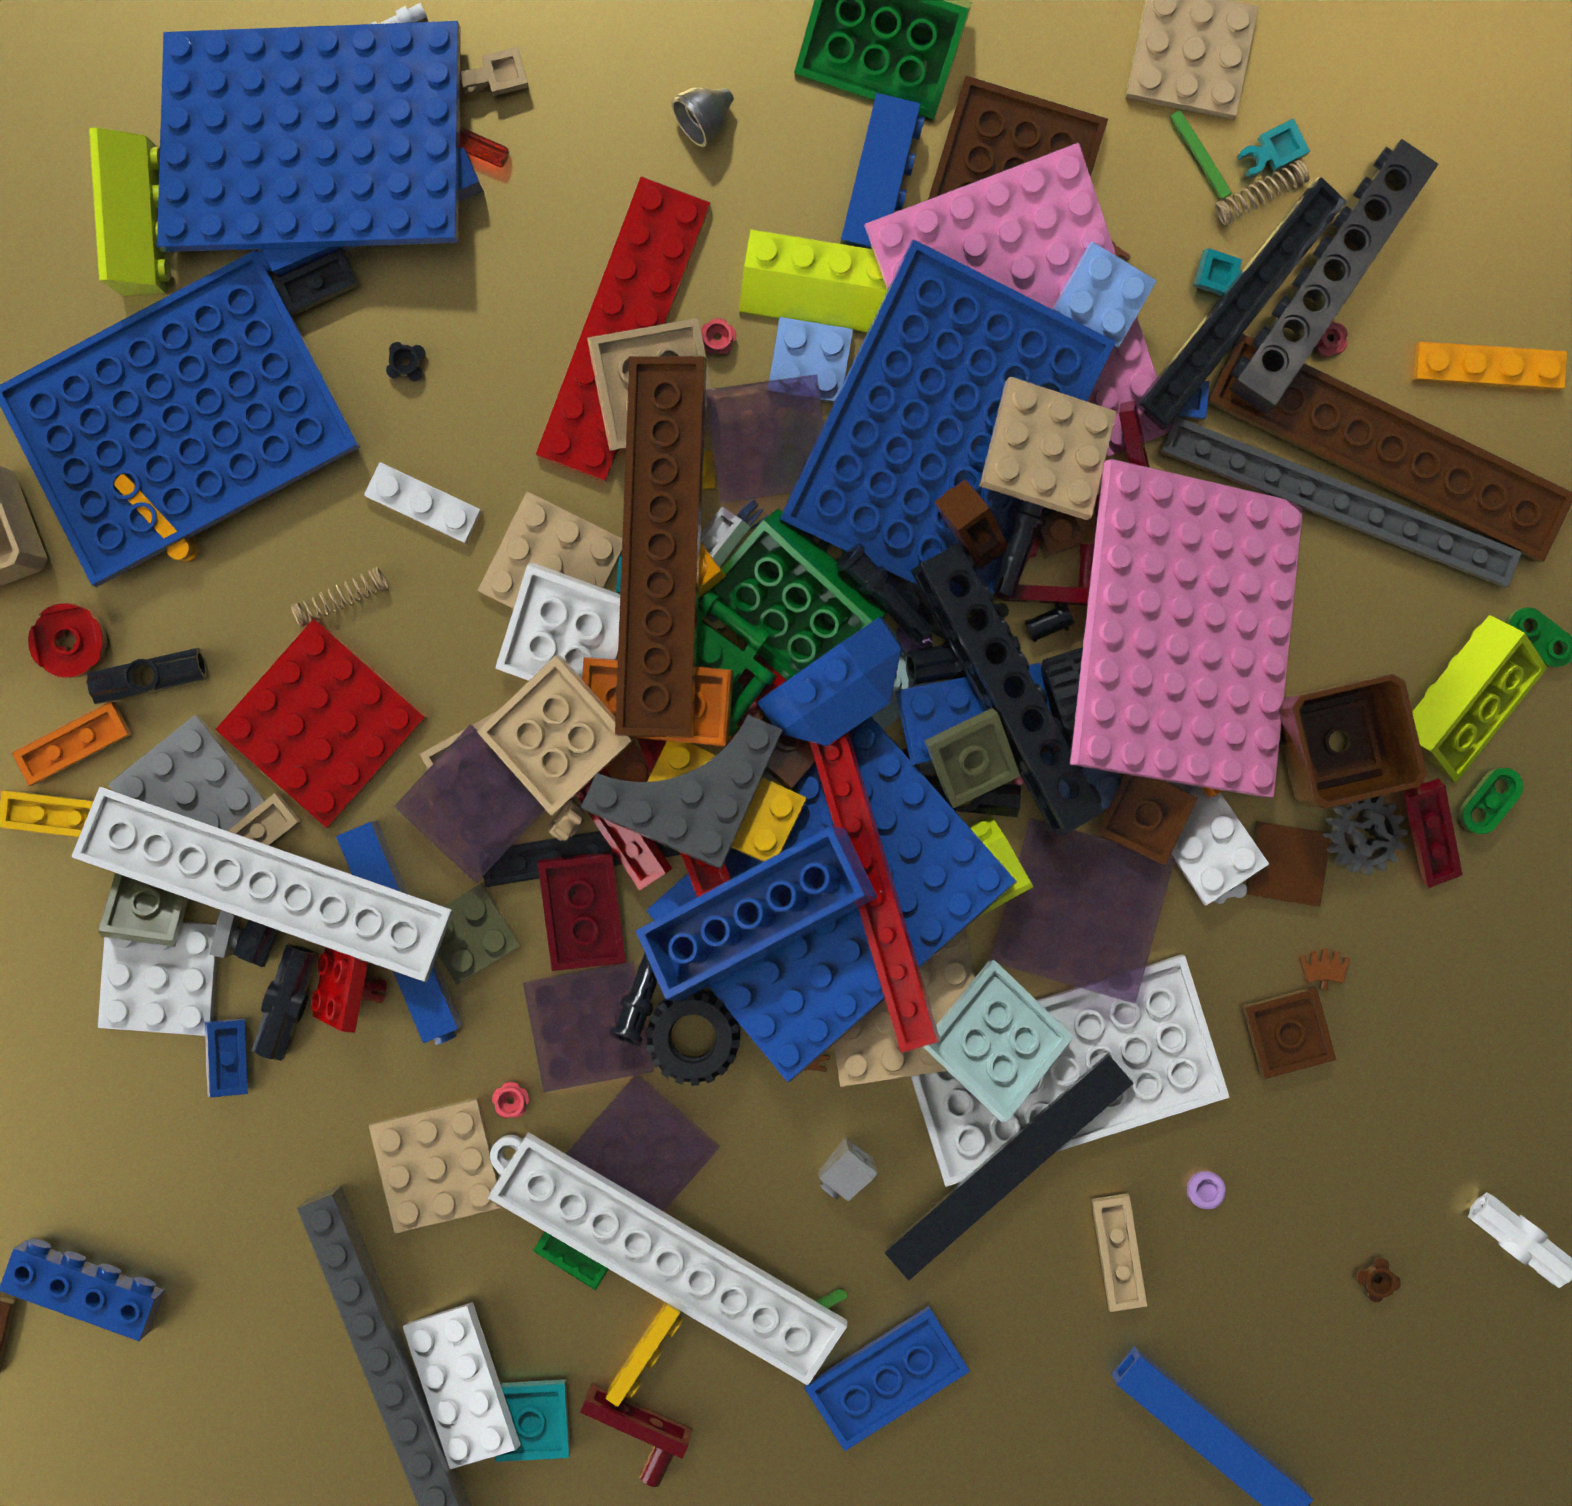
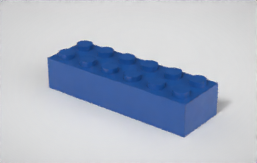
(756, 913)

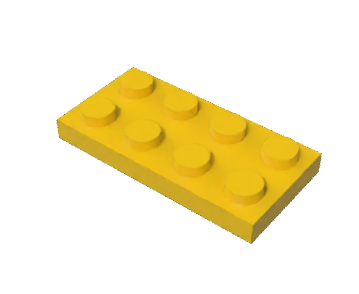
(768, 817)

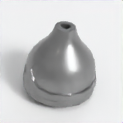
(702, 113)

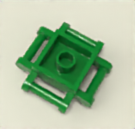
(718, 651)

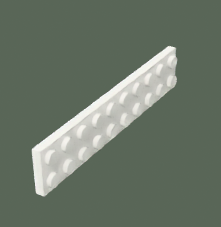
(263, 884)
(667, 1258)

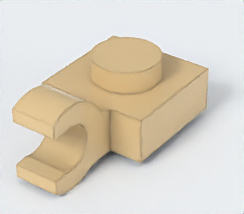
(501, 72)

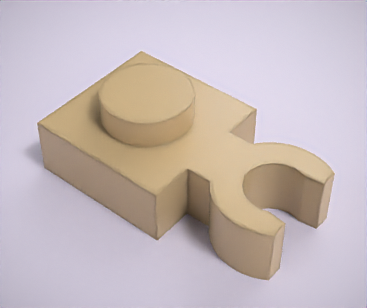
(567, 821)

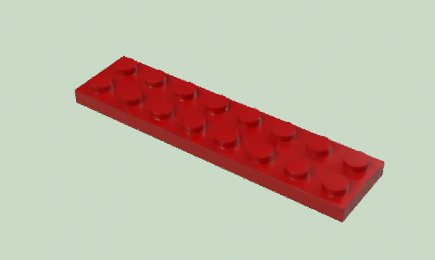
(632, 295)

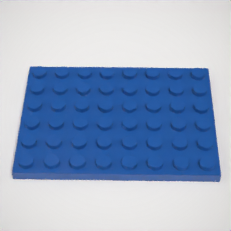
(310, 137)
(191, 399)
(926, 407)
(827, 980)

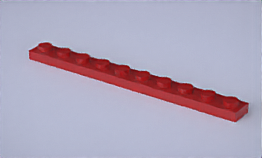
(882, 916)

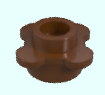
(1380, 1290)

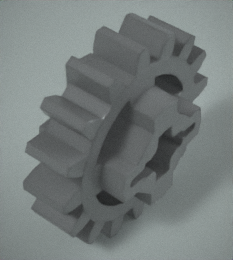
(1360, 847)

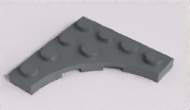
(694, 810)

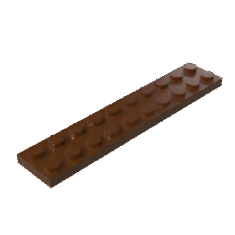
(1405, 456)
(661, 546)

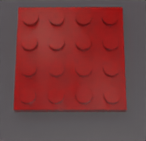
(321, 723)

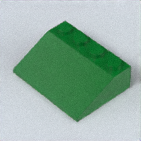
(884, 47)
(794, 593)

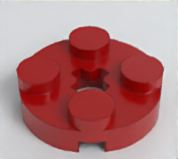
(86, 652)

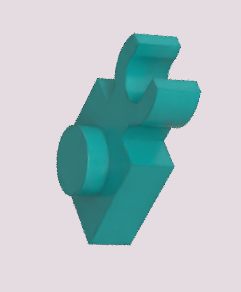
(1278, 148)
(1216, 271)

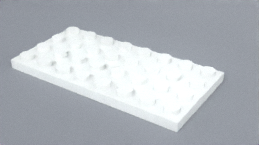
(1155, 1042)

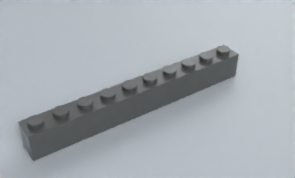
(380, 1348)

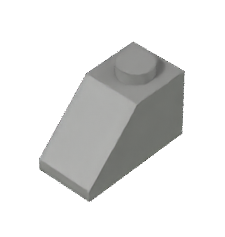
(847, 1170)

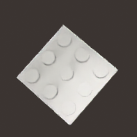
(558, 618)
(160, 984)

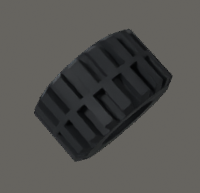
(1061, 680)
(685, 1067)

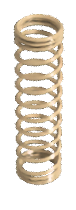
(1224, 211)
(378, 582)

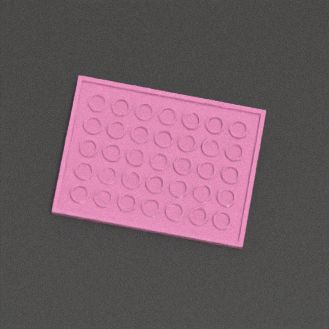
(1028, 235)
(1187, 631)

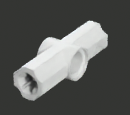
(1522, 1239)

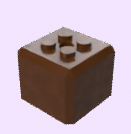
(1380, 749)

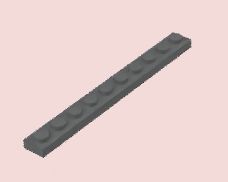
(1341, 502)

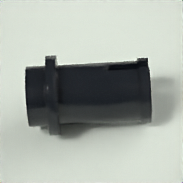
(1050, 622)

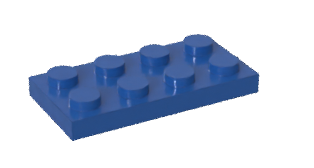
(941, 705)
(886, 1378)

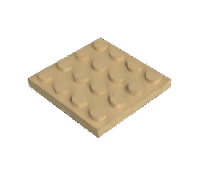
(871, 1048)

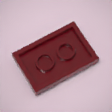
(582, 911)

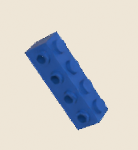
(882, 166)
(82, 1289)

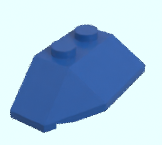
(838, 687)

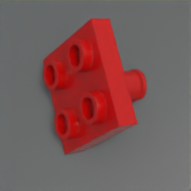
(342, 989)

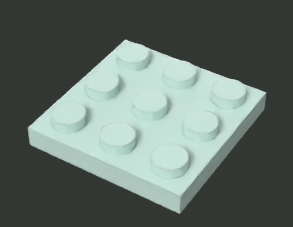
(998, 1041)

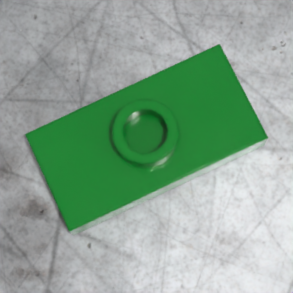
(570, 1260)

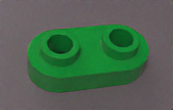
(1543, 635)
(1490, 802)

